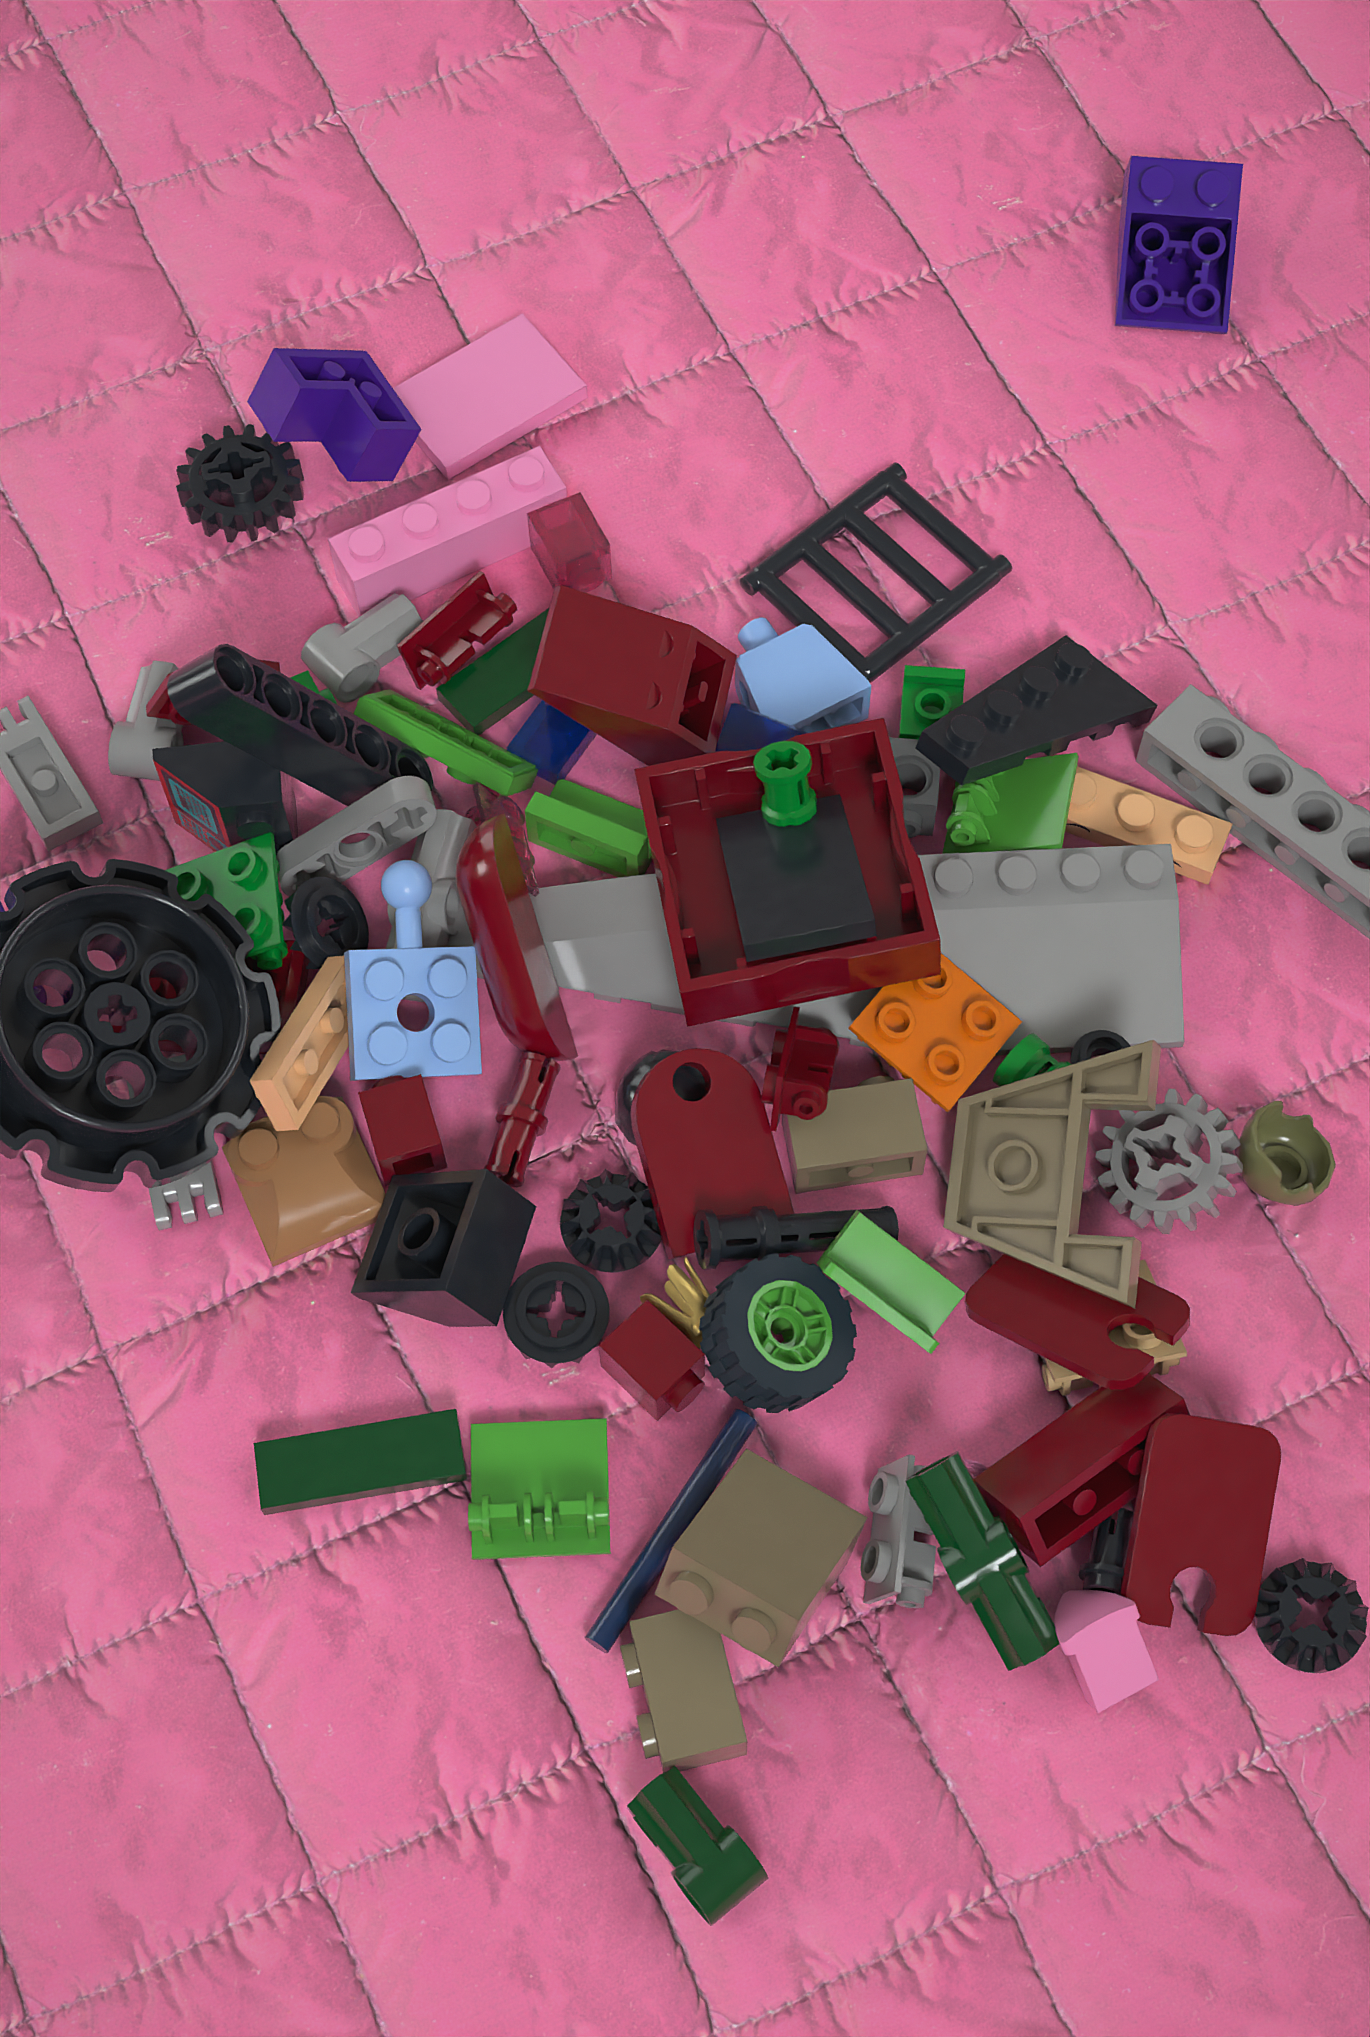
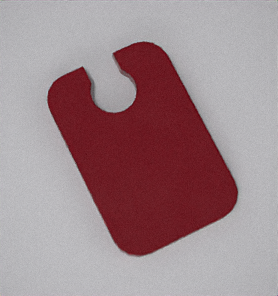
(1073, 1322)
(1204, 1506)

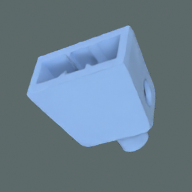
(799, 678)

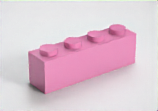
(445, 532)

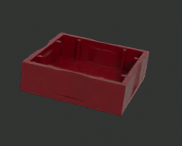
(702, 926)

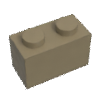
(859, 1139)
(686, 1690)

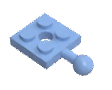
(437, 975)

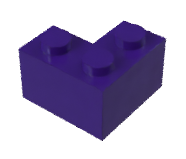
(337, 402)

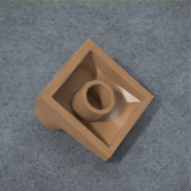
(306, 1181)

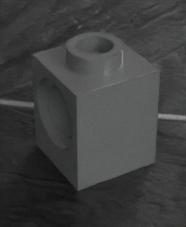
(922, 776)

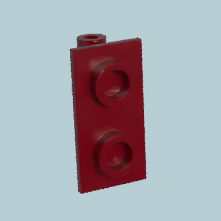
(447, 635)
(799, 1071)

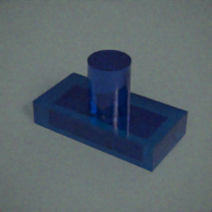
(551, 742)

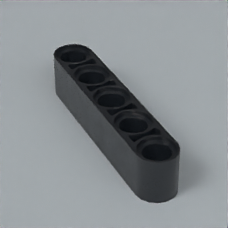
(289, 725)

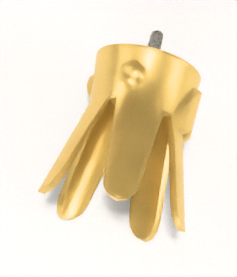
(688, 1298)

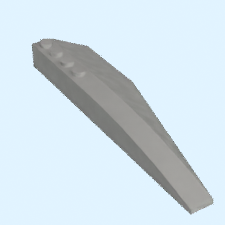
(1049, 933)

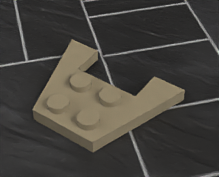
(1023, 1168)

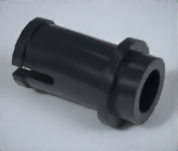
(1108, 1554)

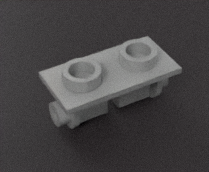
(891, 1558)

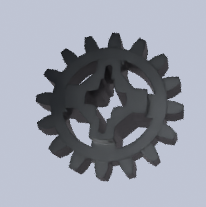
(240, 483)

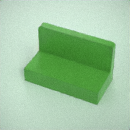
(590, 829)
(890, 1280)

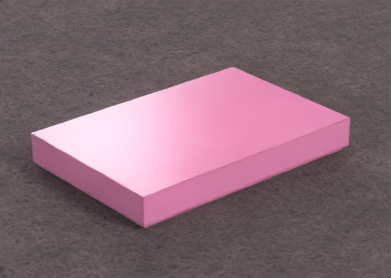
(489, 395)

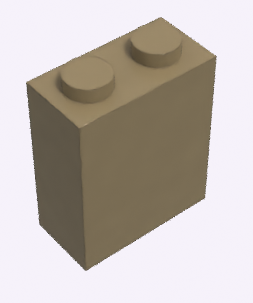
(760, 1557)

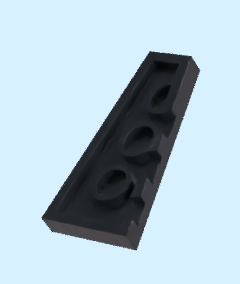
(1034, 710)

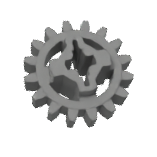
(1158, 1185)

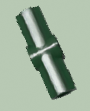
(983, 1561)

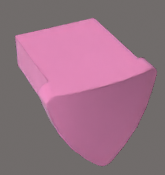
(1103, 1645)

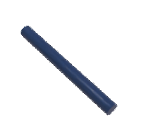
(674, 1523)

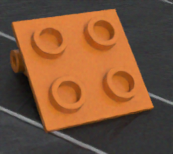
(936, 1031)

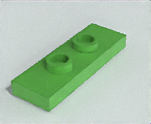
(464, 752)

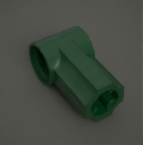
(708, 1860)

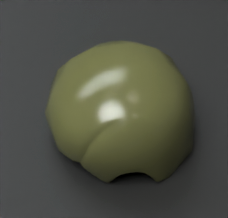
(1284, 1156)

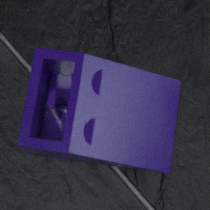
(1177, 244)

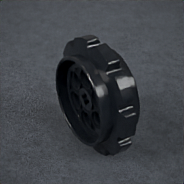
(218, 1019)

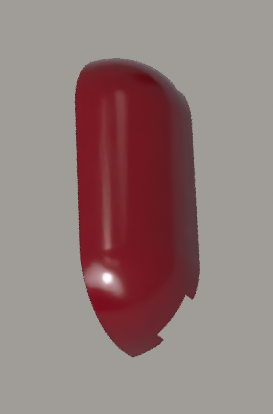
(511, 943)

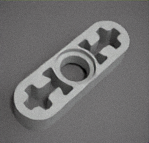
(400, 805)

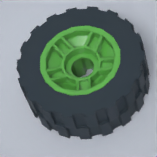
(790, 1301)

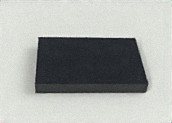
(795, 883)

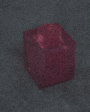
(570, 544)

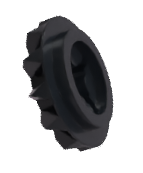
(319, 900)
(606, 1248)
(535, 1292)
(1310, 1647)

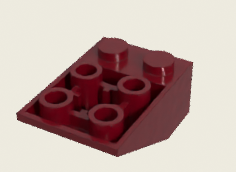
(633, 676)

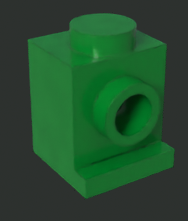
(927, 697)

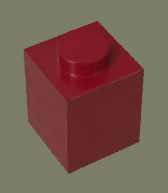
(402, 1127)
(654, 1361)

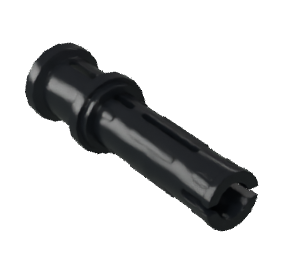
(765, 1233)

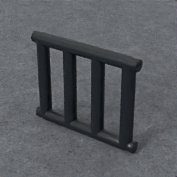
(850, 515)

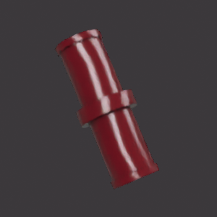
(522, 1118)

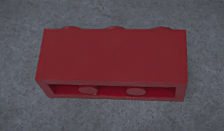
(1076, 1468)

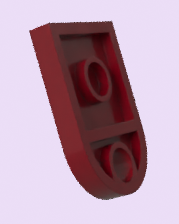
(705, 1150)

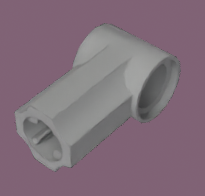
(352, 655)
(136, 737)

